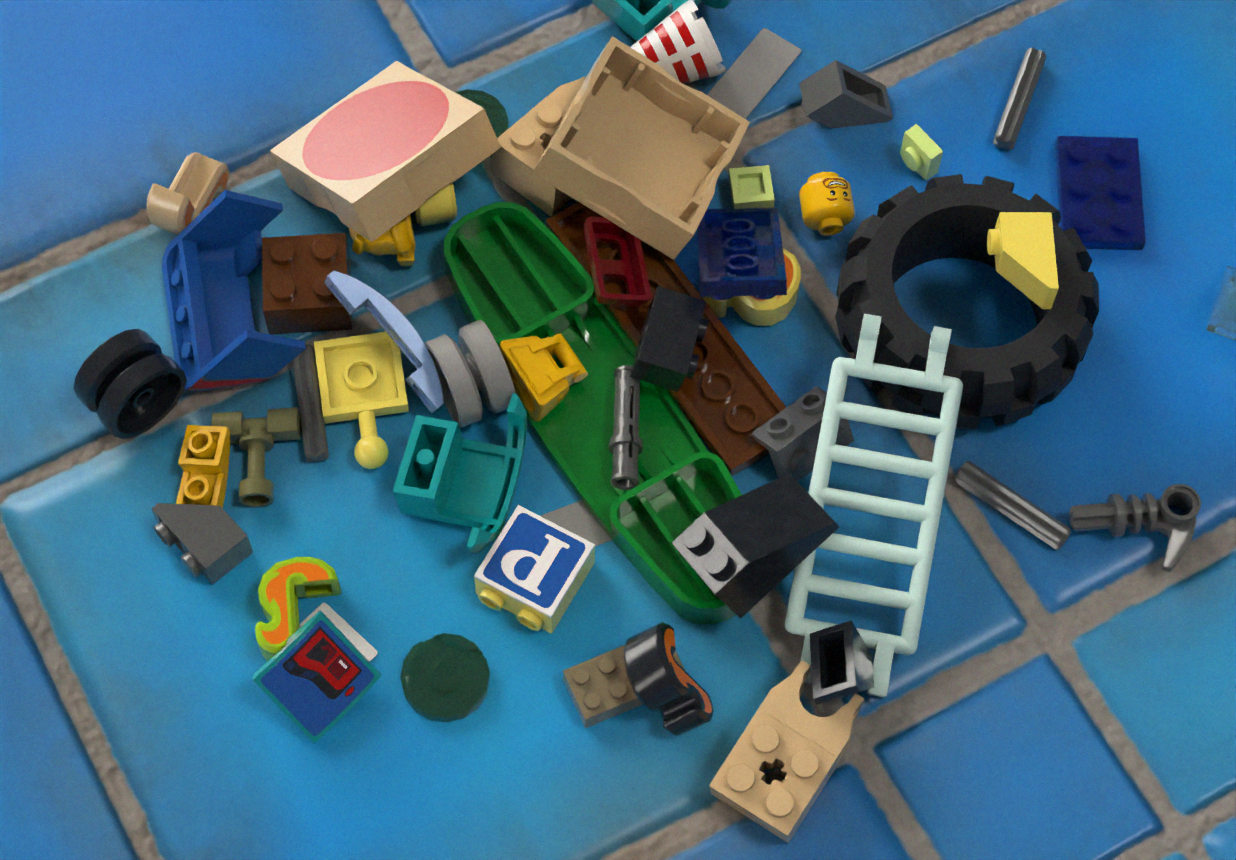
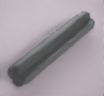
(1019, 99)
(310, 406)
(1012, 505)

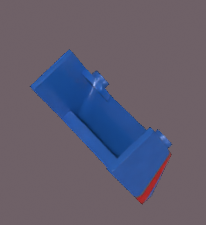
(211, 296)

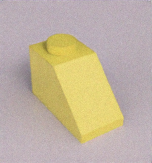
(1026, 254)

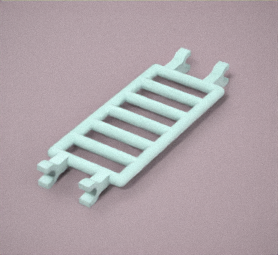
(928, 514)

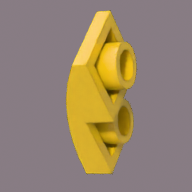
(204, 465)

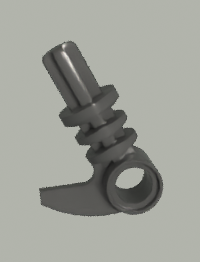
(1149, 513)

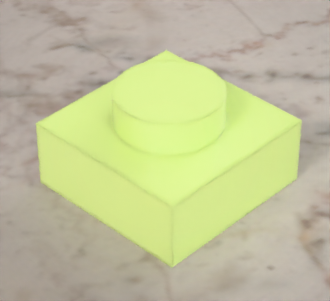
(920, 152)
(751, 187)

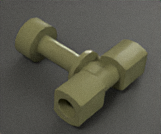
(256, 438)

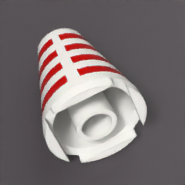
(682, 46)

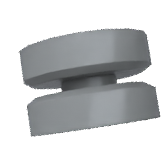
(471, 373)

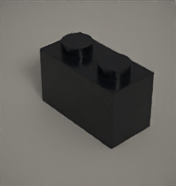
(669, 338)

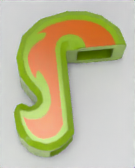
(280, 594)

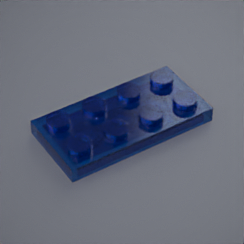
(741, 254)

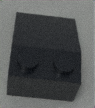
(754, 541)

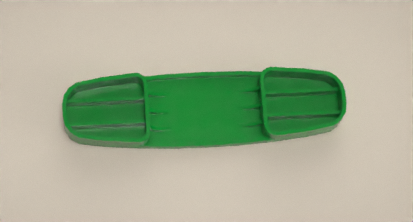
(530, 284)

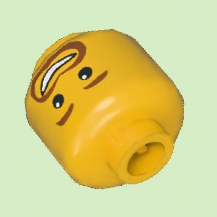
(826, 203)

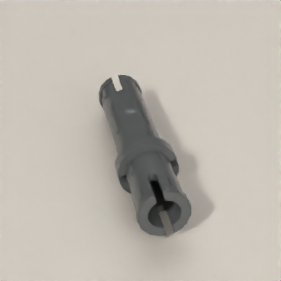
(625, 443)

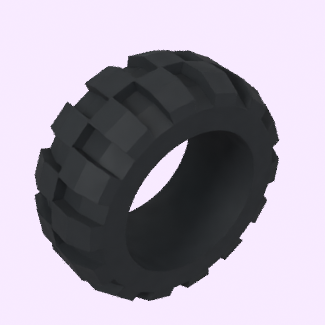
(954, 223)

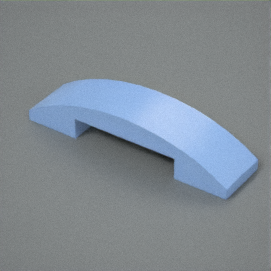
(354, 295)

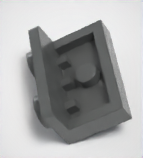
(795, 434)

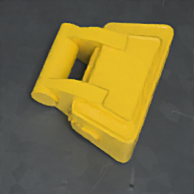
(536, 374)

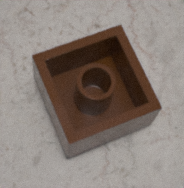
(294, 283)

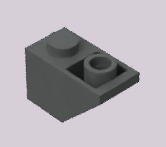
(205, 535)

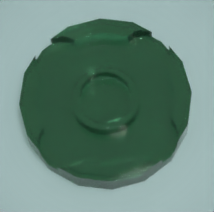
(445, 678)

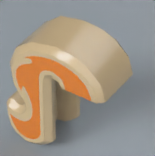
(191, 191)

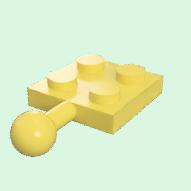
(361, 381)

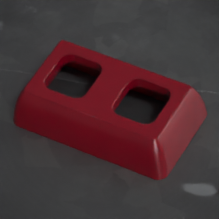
(629, 268)

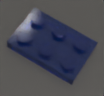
(1101, 191)

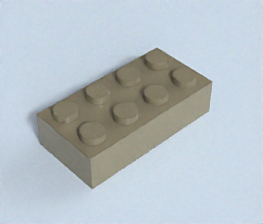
(602, 687)

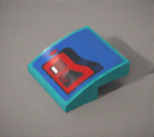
(316, 676)

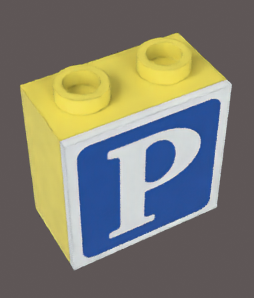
(534, 570)

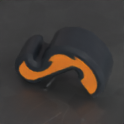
(663, 683)

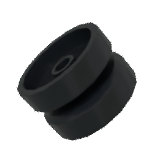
(129, 383)

